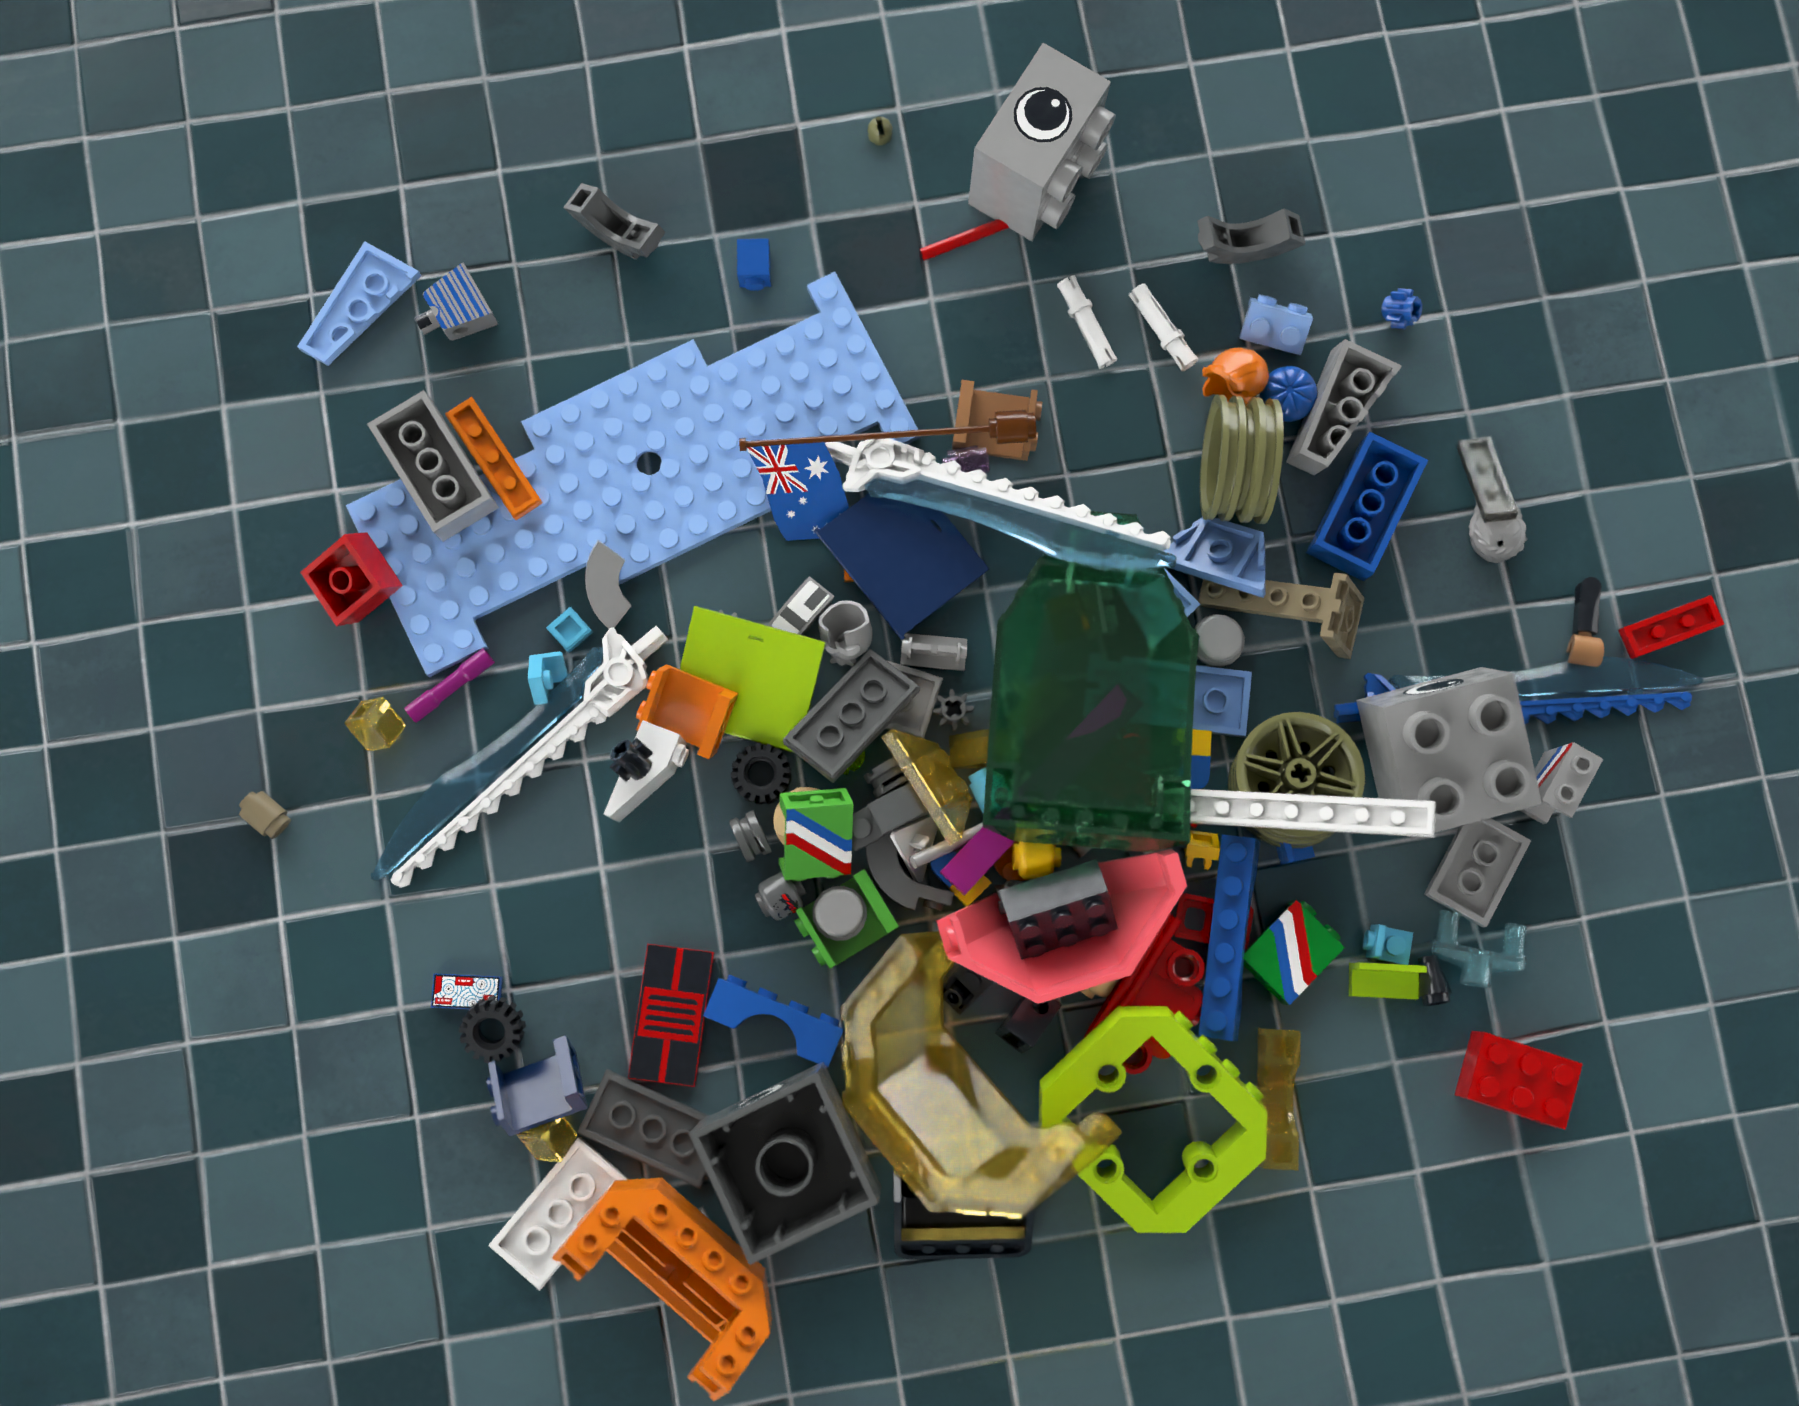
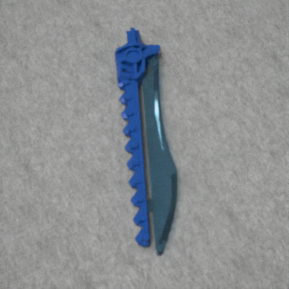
(1566, 678)

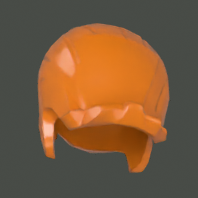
(1236, 374)

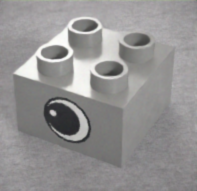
(1041, 144)
(1453, 745)

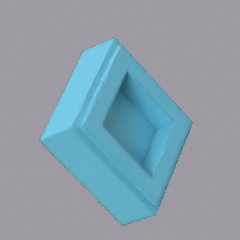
(569, 629)

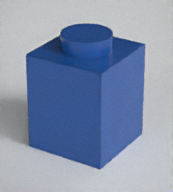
(754, 263)

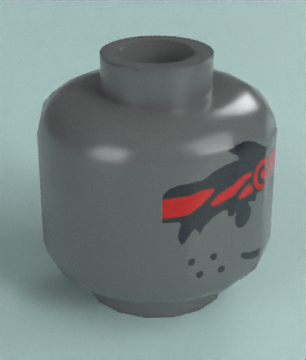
(780, 896)

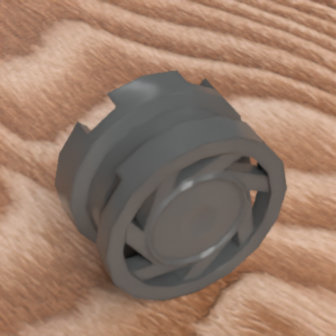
(885, 774)
(750, 836)

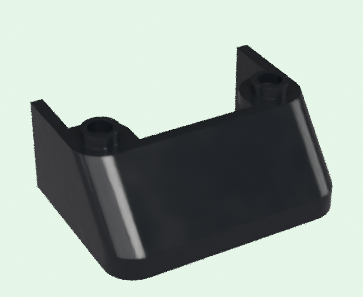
(953, 1234)

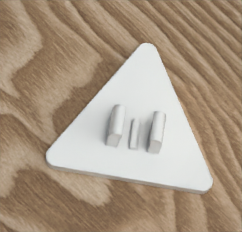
(913, 839)

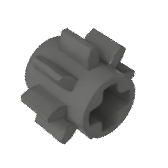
(952, 700)

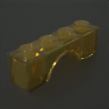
(1275, 1079)

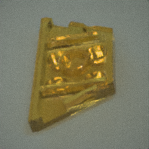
(933, 780)

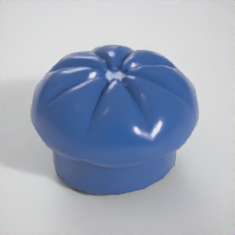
(1293, 389)

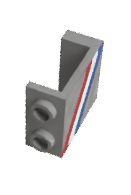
(1563, 780)

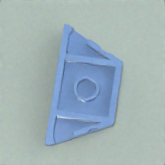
(1222, 554)

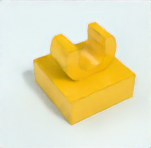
(1204, 846)

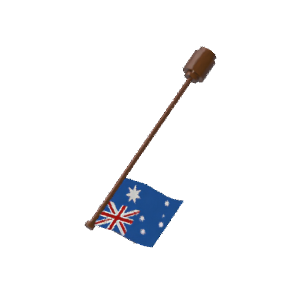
(807, 486)

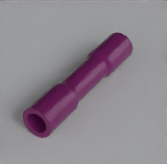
(432, 698)

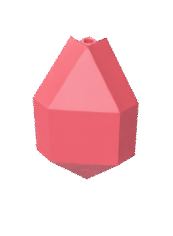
(1141, 895)

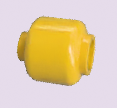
(1035, 859)

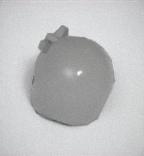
(846, 631)

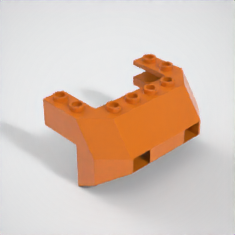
(684, 1264)

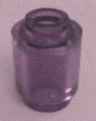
(970, 458)

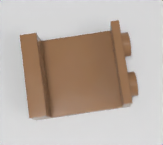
(979, 406)

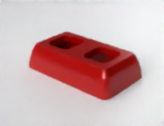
(1205, 904)

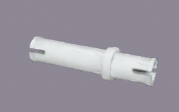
(1081, 311)
(1168, 334)

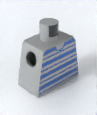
(456, 306)

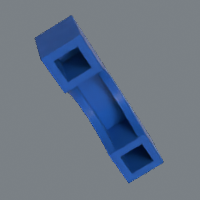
(734, 1003)

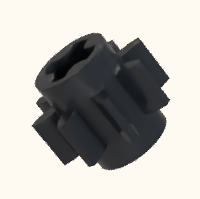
(631, 759)

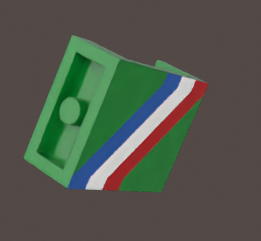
(1292, 952)

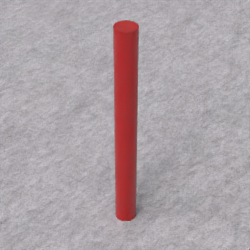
(962, 239)

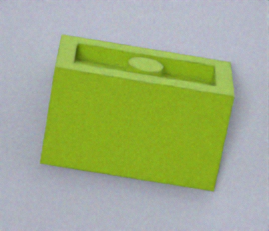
(1384, 980)

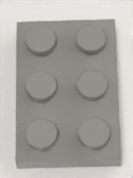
(1477, 869)

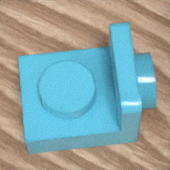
(543, 672)
(1388, 944)

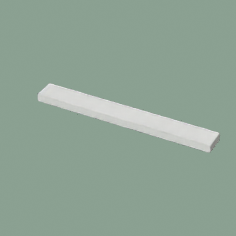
(1313, 812)

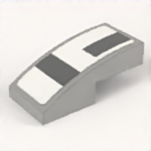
(802, 608)

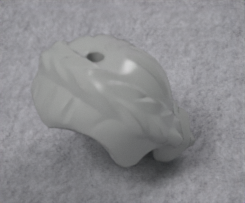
(1486, 536)

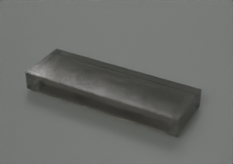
(1487, 479)

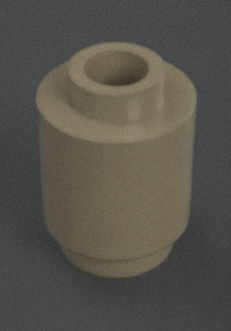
(264, 814)

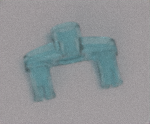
(1478, 963)

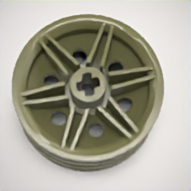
(1241, 459)
(1283, 734)

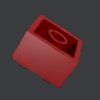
(351, 578)

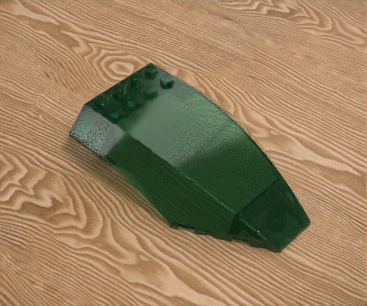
(1094, 719)

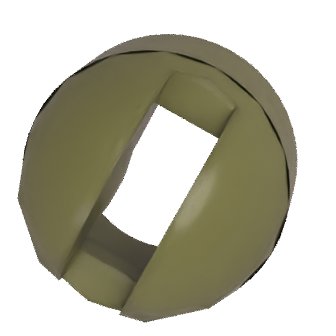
(873, 133)

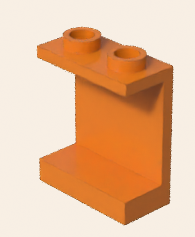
(688, 707)

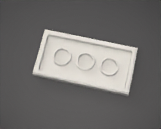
(554, 1211)

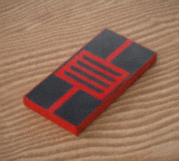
(671, 1015)

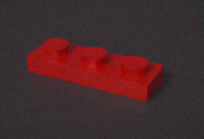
(1671, 627)

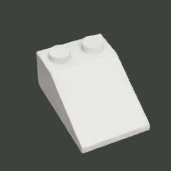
(668, 754)

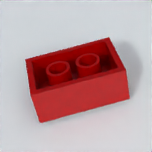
(1518, 1079)

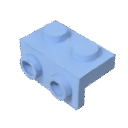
(1276, 325)

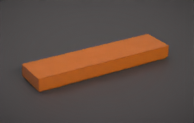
(493, 458)

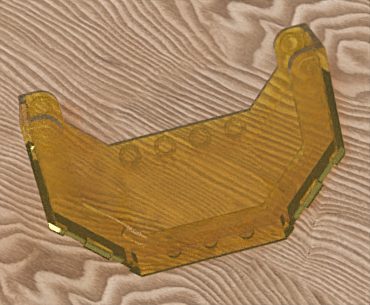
(936, 1108)

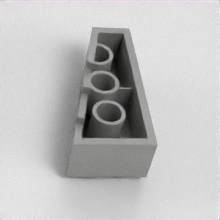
(1345, 393)

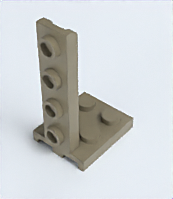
(1334, 607)

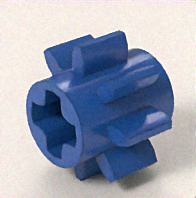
(1402, 308)

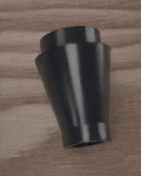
(1433, 984)

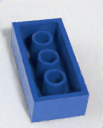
(1367, 506)

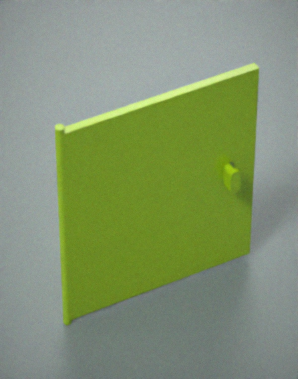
(768, 670)

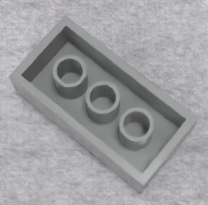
(432, 466)

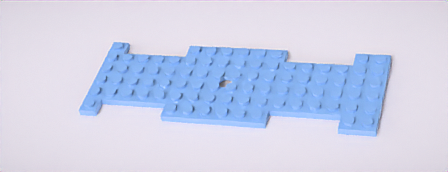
(584, 468)

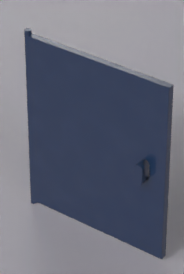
(902, 558)

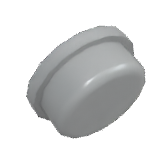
(1219, 640)
(839, 913)

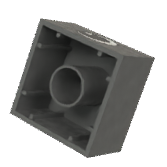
(786, 1163)

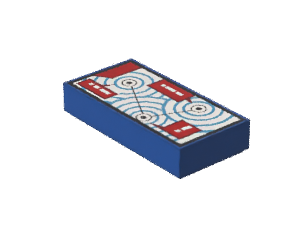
(463, 990)

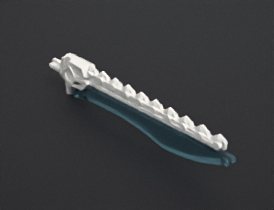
(1071, 534)
(605, 692)

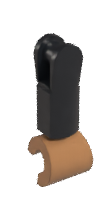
(1583, 647)

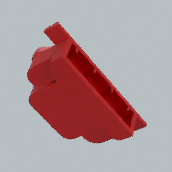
(1160, 979)

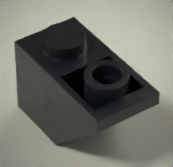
(964, 988)

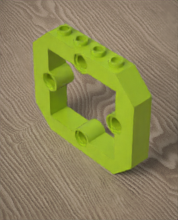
(1229, 1157)

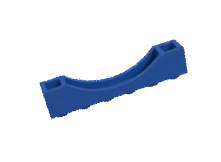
(1227, 940)

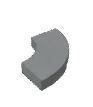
(603, 585)

